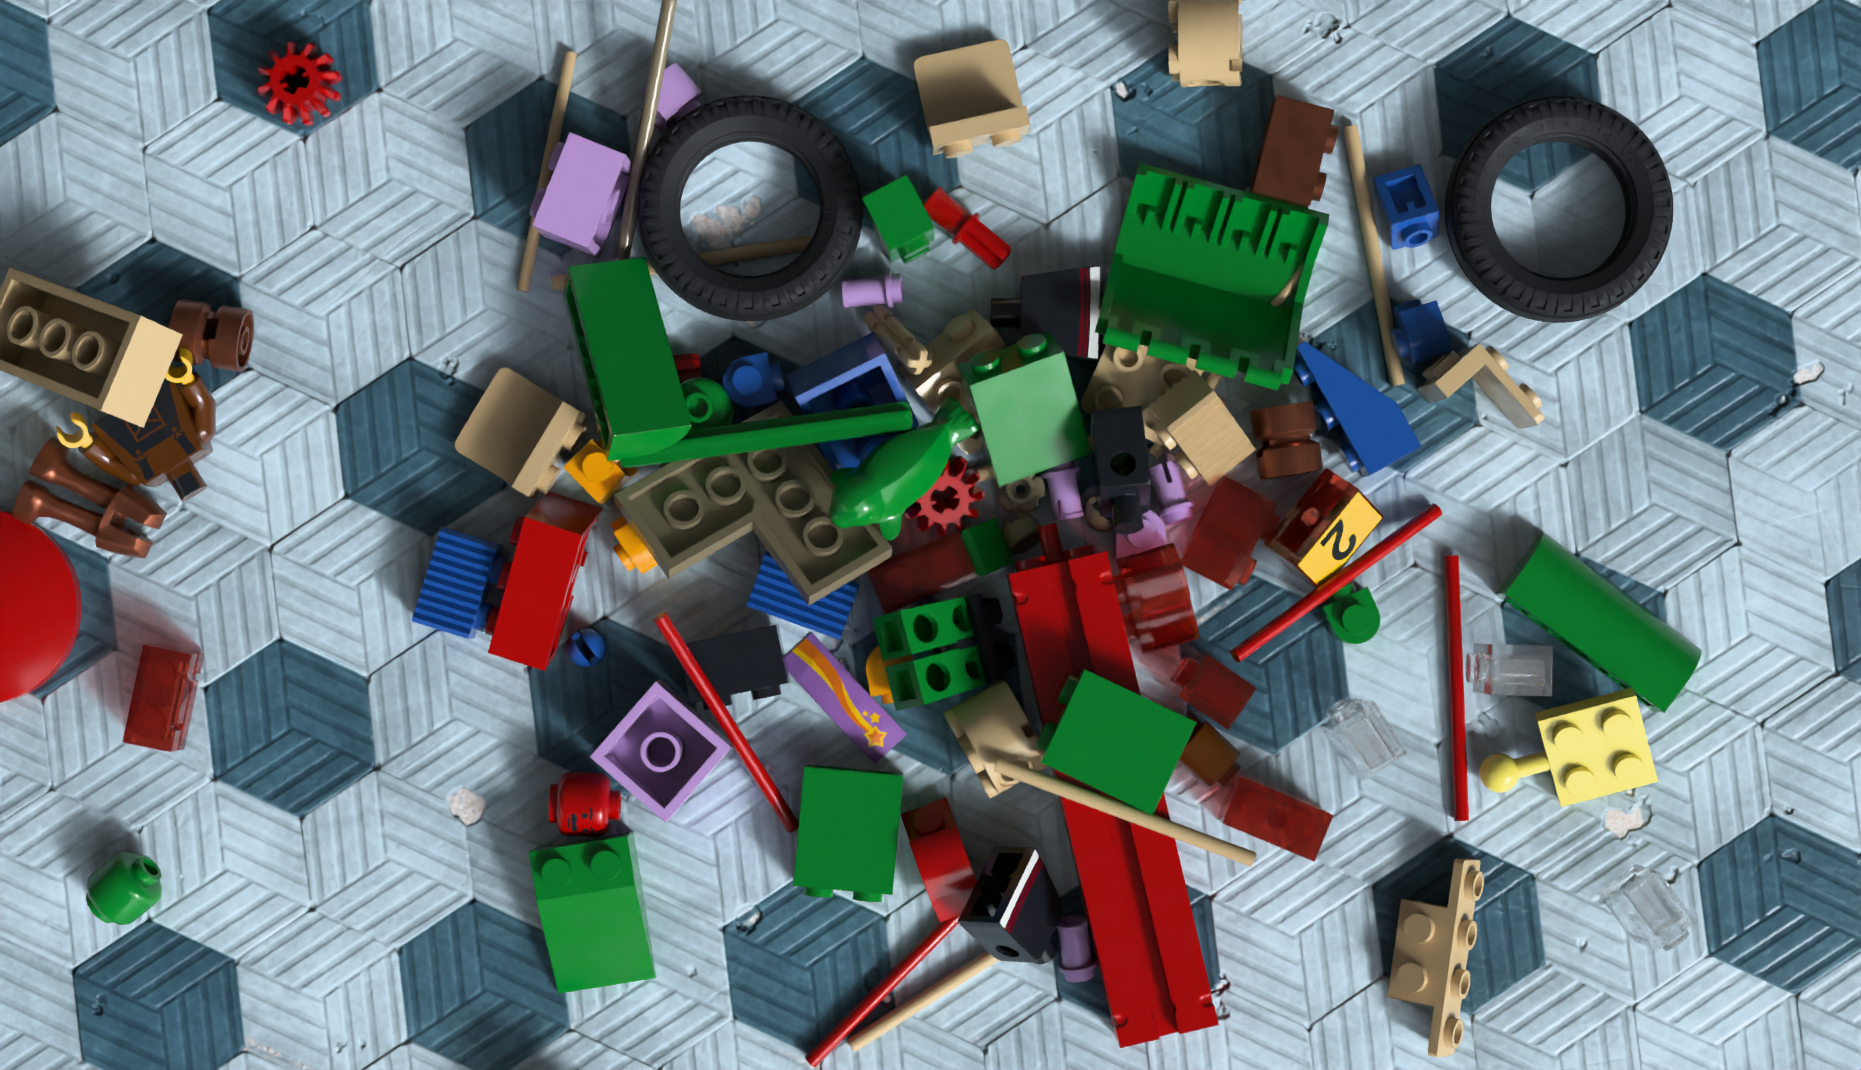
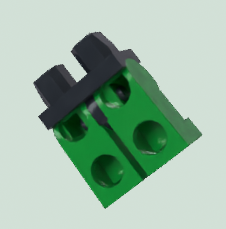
(961, 646)

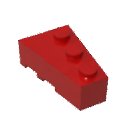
(540, 579)

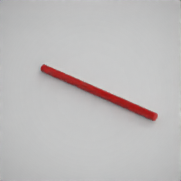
(1335, 583)
(1456, 688)
(726, 721)
(880, 991)

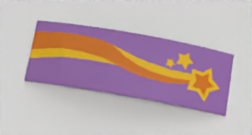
(843, 698)

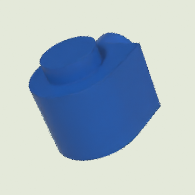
(1419, 331)
(754, 381)

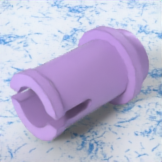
(873, 290)
(1064, 491)
(1171, 493)
(1075, 949)

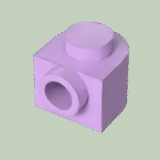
(677, 97)
(1149, 537)

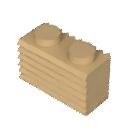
(1201, 429)

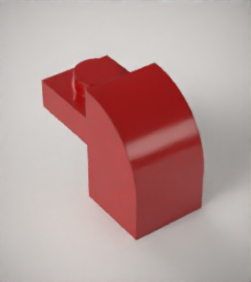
(940, 857)

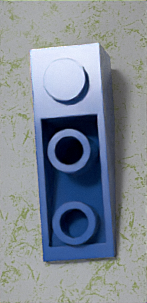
(1364, 418)

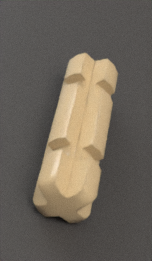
(898, 339)

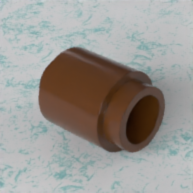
(1209, 756)

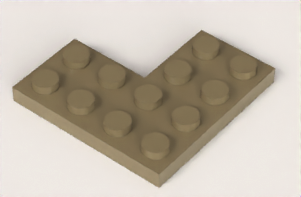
(777, 493)

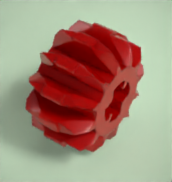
(303, 100)
(949, 510)

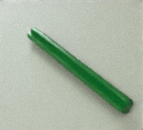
(783, 433)

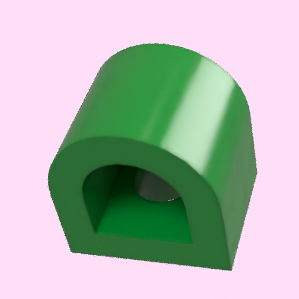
(1351, 615)

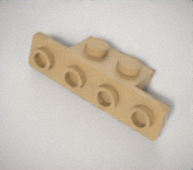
(1434, 953)

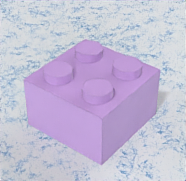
(581, 195)
(662, 750)

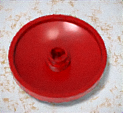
(36, 607)

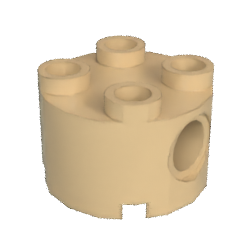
(1208, 42)
(991, 728)

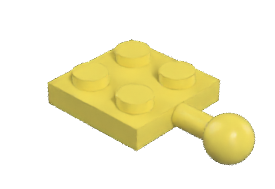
(1588, 747)

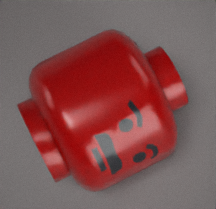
(584, 804)

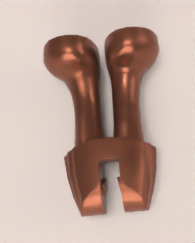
(108, 528)

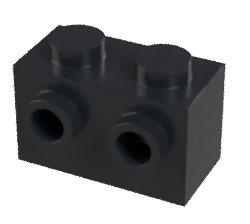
(740, 664)

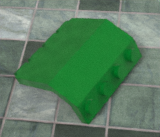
(1201, 276)

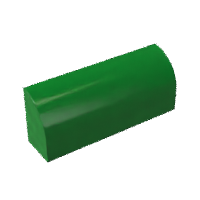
(626, 357)
(1600, 623)

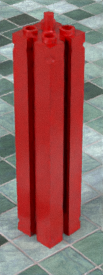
(1124, 871)

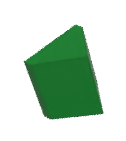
(986, 547)

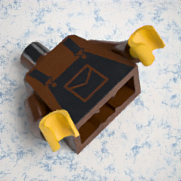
(166, 447)

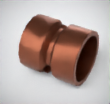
(198, 325)
(1286, 440)

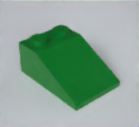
(593, 912)

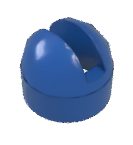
(594, 641)

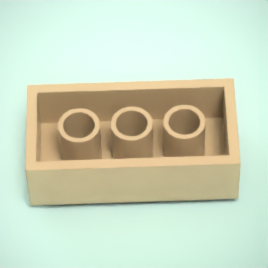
(83, 347)

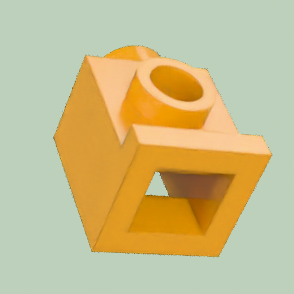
(596, 474)

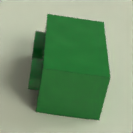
(899, 220)

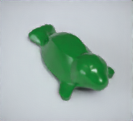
(898, 471)

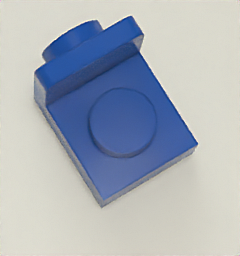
(1407, 207)

